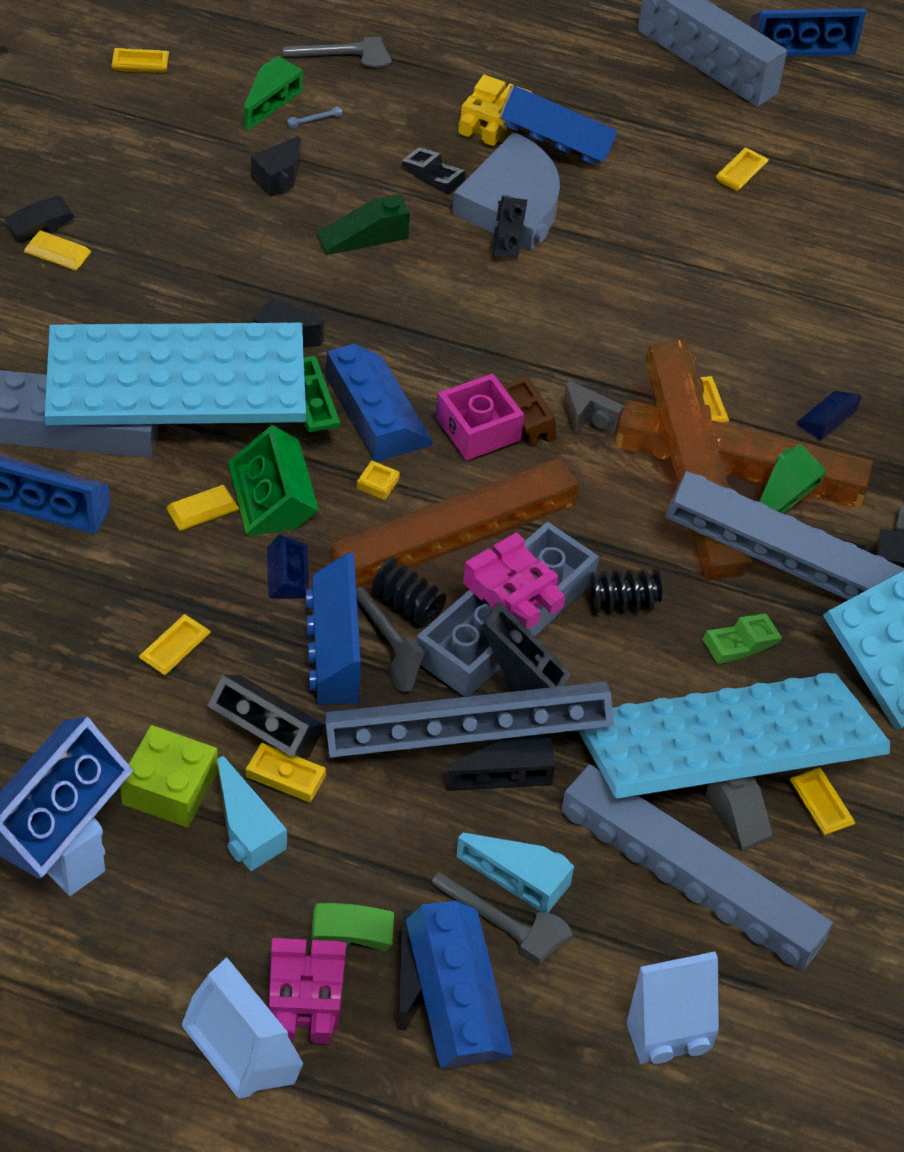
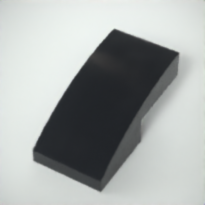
(429, 168)
(34, 217)

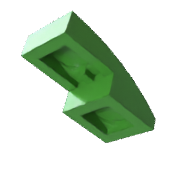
(744, 639)
(353, 924)

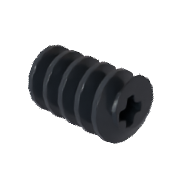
(626, 589)
(407, 593)

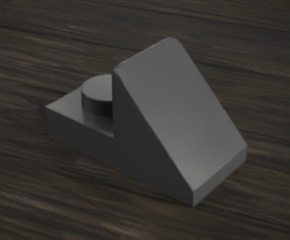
(588, 406)

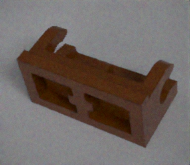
(536, 413)

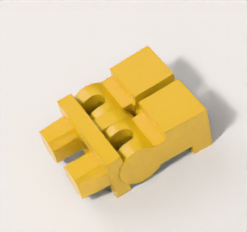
(482, 111)

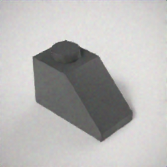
(741, 810)

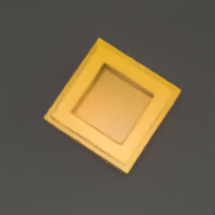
(378, 480)

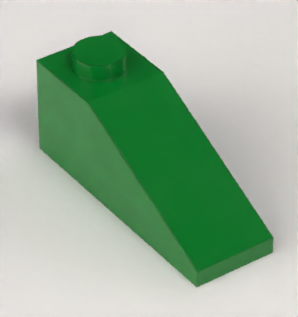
(273, 88)
(319, 405)
(792, 479)

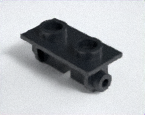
(510, 226)

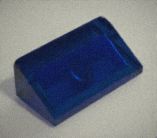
(830, 413)
(287, 568)

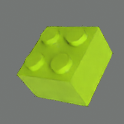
(169, 776)

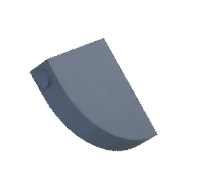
(515, 170)

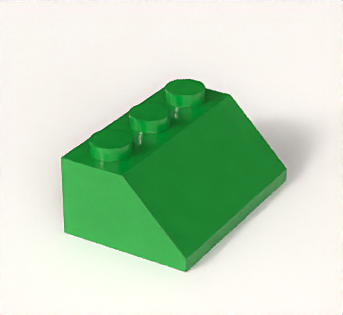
(272, 484)

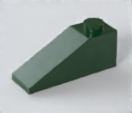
(370, 225)

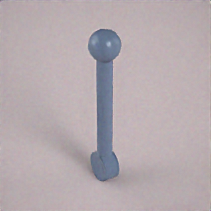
(294, 122)

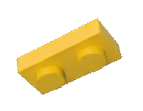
(285, 772)

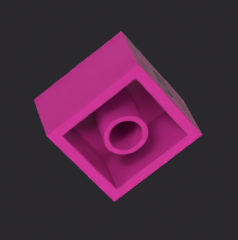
(479, 416)

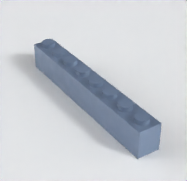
(776, 538)
(469, 719)
(698, 869)

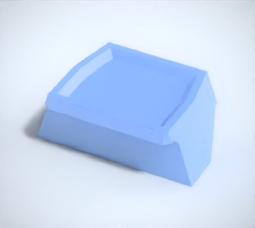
(240, 1034)

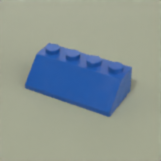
(812, 31)
(557, 123)
(375, 402)
(52, 495)
(335, 633)
(57, 794)
(458, 985)

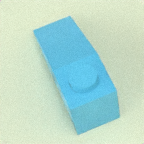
(252, 828)
(521, 868)

